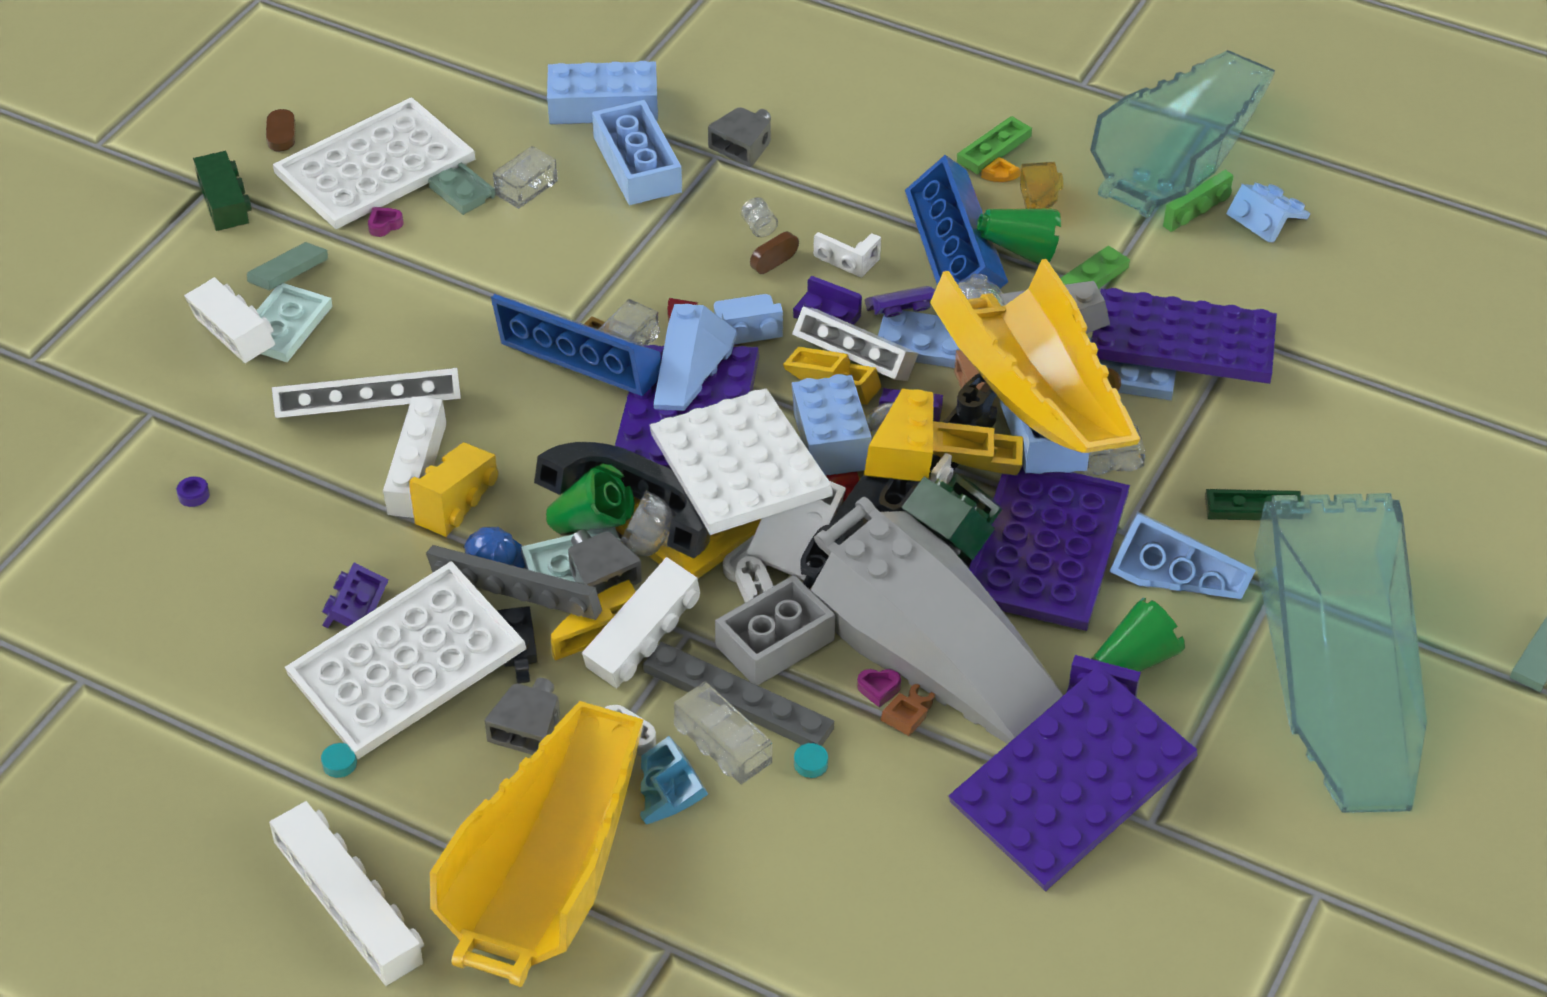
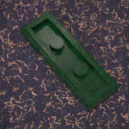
(1240, 504)

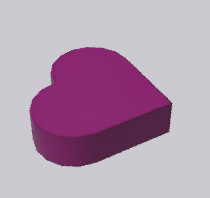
(384, 220)
(879, 686)

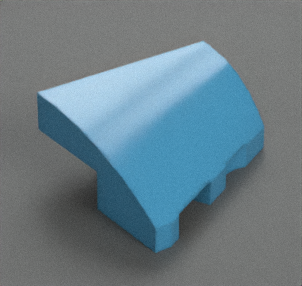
(668, 782)

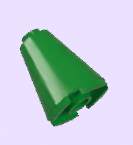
(1022, 231)
(592, 503)
(1142, 638)

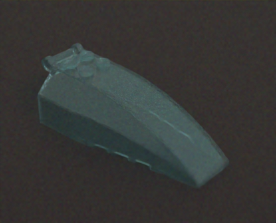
(1176, 134)

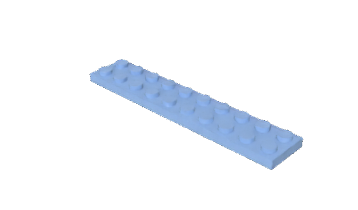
(935, 346)

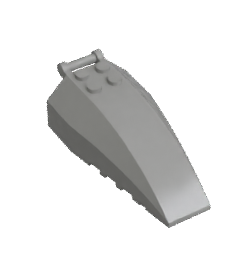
(925, 615)

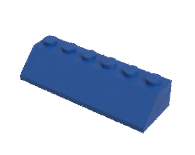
(947, 222)
(576, 346)

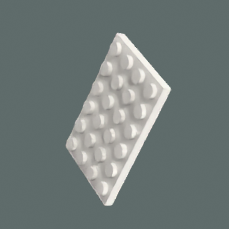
(373, 162)
(740, 461)
(405, 659)

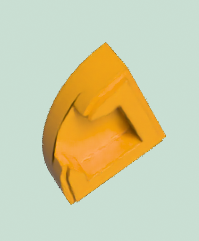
(1000, 171)

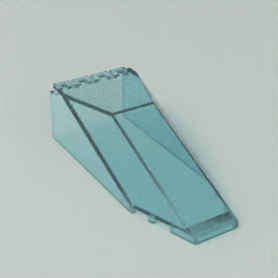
(1346, 642)

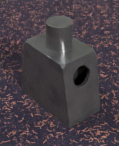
(741, 135)
(602, 561)
(524, 716)

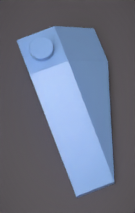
(691, 353)
(1171, 560)

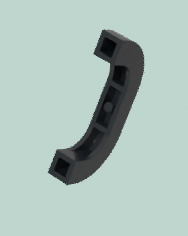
(567, 463)

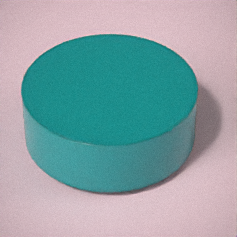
(338, 760)
(811, 760)

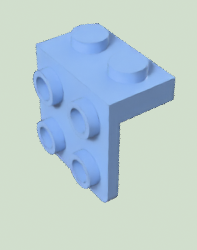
(1265, 209)
(752, 317)

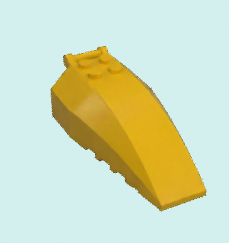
(1039, 361)
(537, 850)

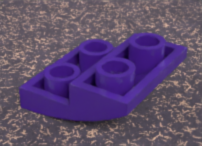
(893, 303)

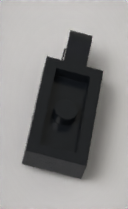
(521, 622)

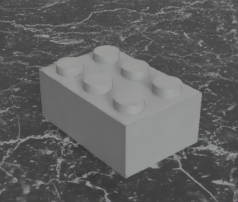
(774, 630)

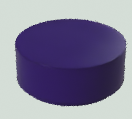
(193, 491)

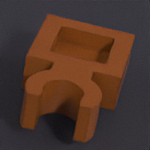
(907, 712)

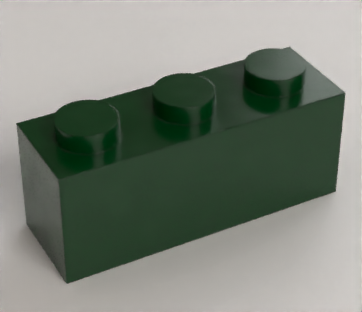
(222, 190)

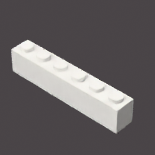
(364, 392)
(347, 893)

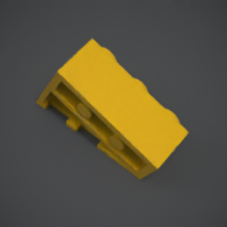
(904, 439)
(452, 488)

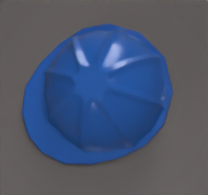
(495, 545)

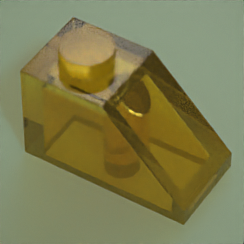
(1040, 184)

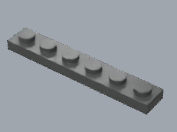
(520, 582)
(748, 698)

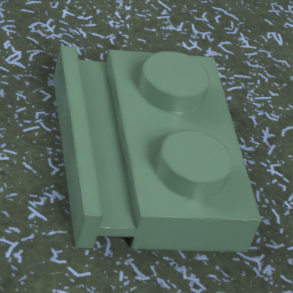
(461, 188)

